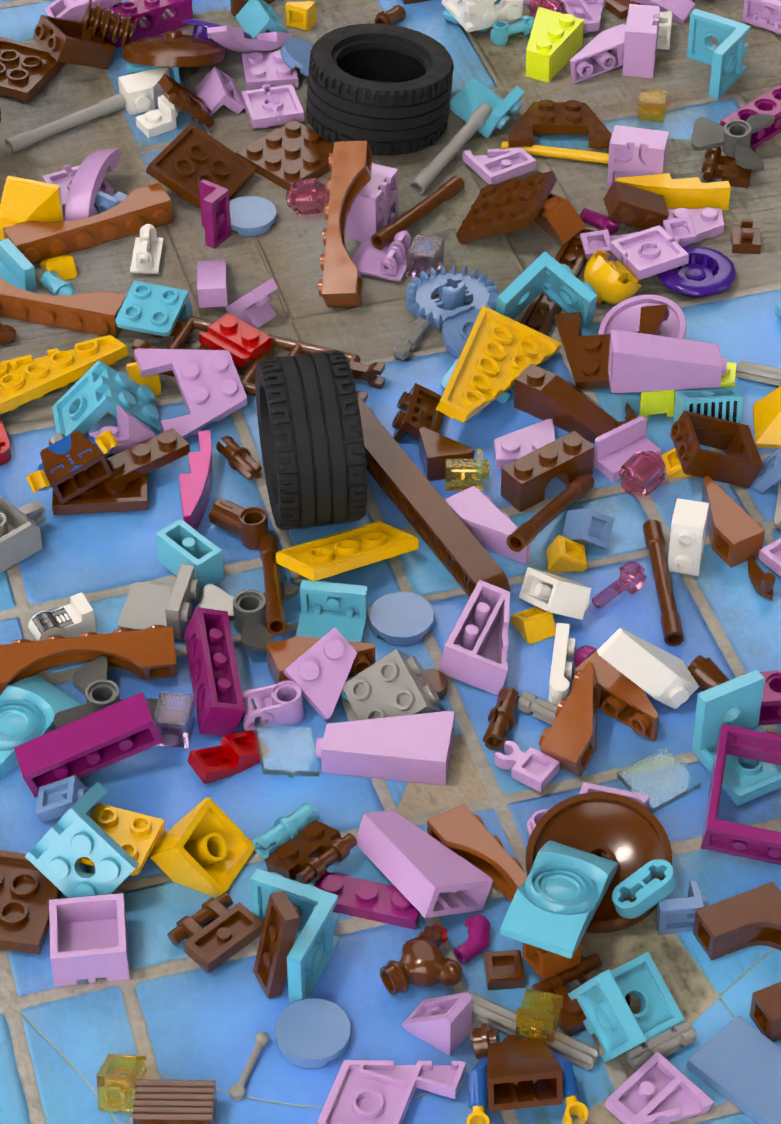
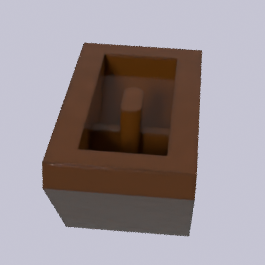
(435, 450)

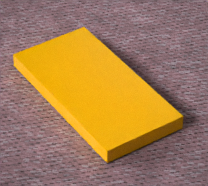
(346, 550)

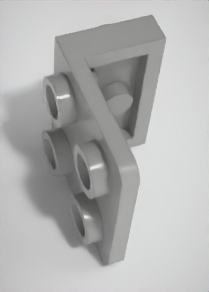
(161, 604)
(391, 689)

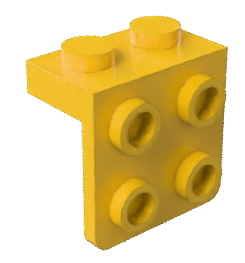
(131, 830)

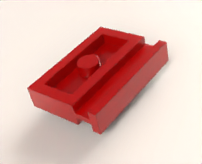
(236, 336)

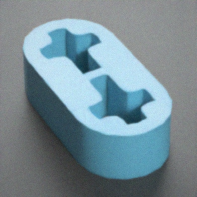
(644, 888)

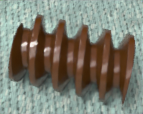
(108, 24)

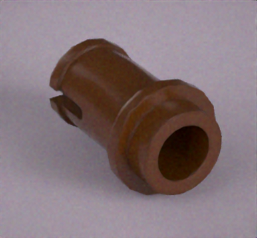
(391, 16)

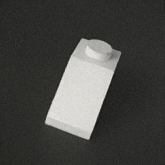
(142, 90)
(555, 593)

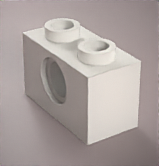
(687, 537)

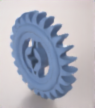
(453, 292)

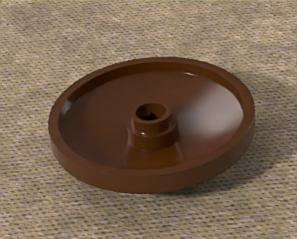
(174, 50)
(610, 829)

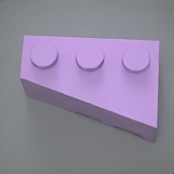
(480, 640)

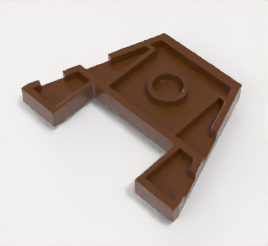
(559, 119)
(590, 354)

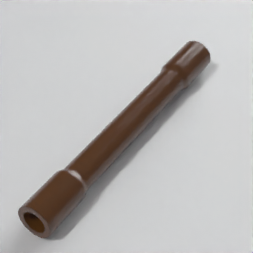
(445, 192)
(528, 531)
(274, 611)
(670, 618)

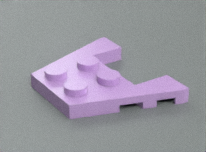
(205, 381)
(383, 1091)

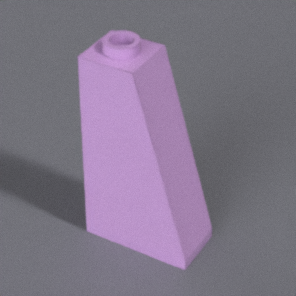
(662, 363)
(390, 748)
(422, 867)

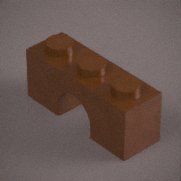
(527, 477)

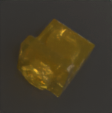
(652, 105)
(465, 473)
(539, 1015)
(118, 1081)

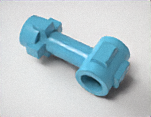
(502, 30)

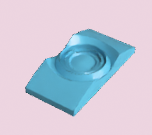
(27, 713)
(558, 898)

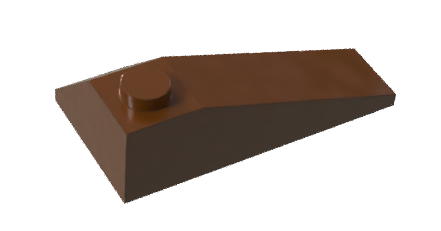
(558, 399)

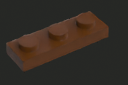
(145, 458)
(275, 943)

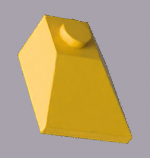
(29, 201)
(768, 421)
(203, 850)

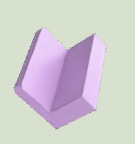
(219, 90)
(619, 445)

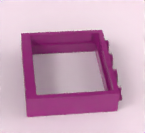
(734, 837)

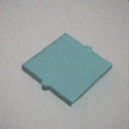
(287, 750)
(661, 778)

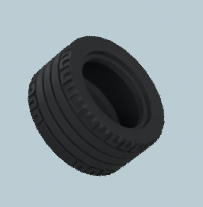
(379, 87)
(311, 439)

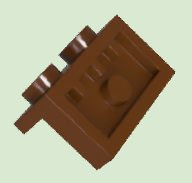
(417, 410)

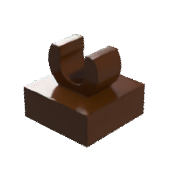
(746, 239)

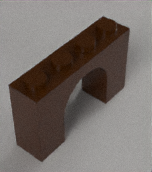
(743, 922)

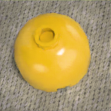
(610, 279)

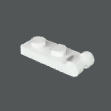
(561, 669)

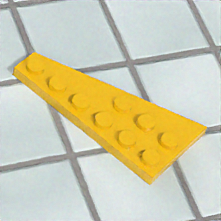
(490, 362)
(30, 379)

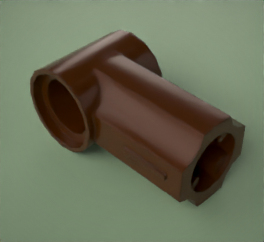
(246, 523)

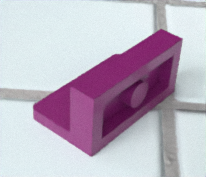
(215, 213)

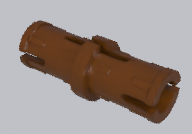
(501, 719)

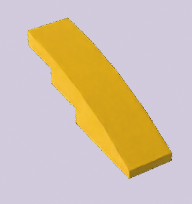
(683, 192)

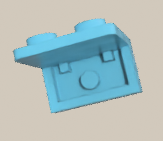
(475, 94)
(153, 308)
(331, 606)

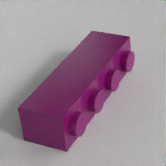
(89, 743)

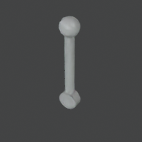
(237, 1091)

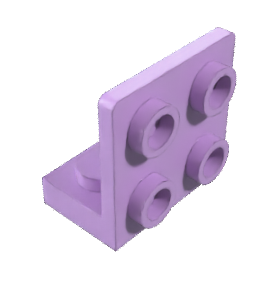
(763, 14)

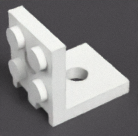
(482, 14)

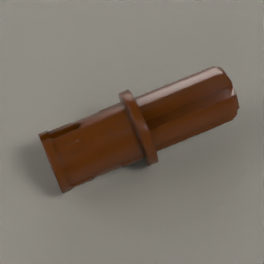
(239, 458)

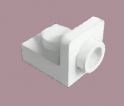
(160, 120)

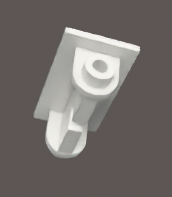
(147, 251)

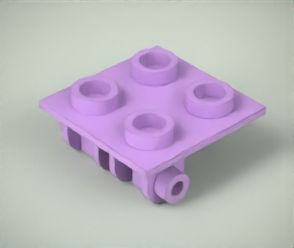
(385, 262)

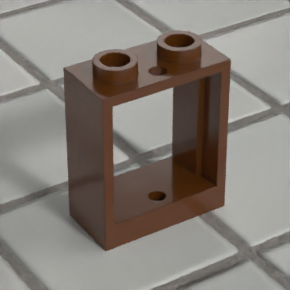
(70, 44)
(736, 467)

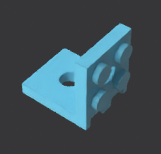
(724, 58)
(556, 282)
(100, 393)
(736, 705)
(79, 837)
(313, 937)
(610, 1015)

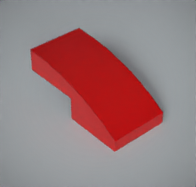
(234, 755)

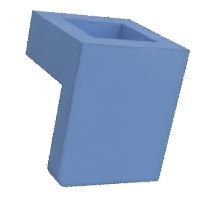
(588, 527)

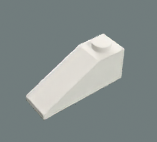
(649, 667)

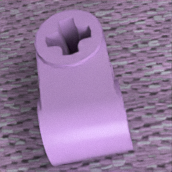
(273, 705)

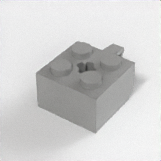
(19, 532)

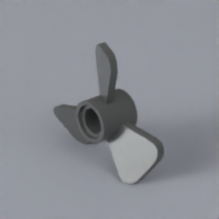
(734, 138)
(246, 610)
(98, 691)

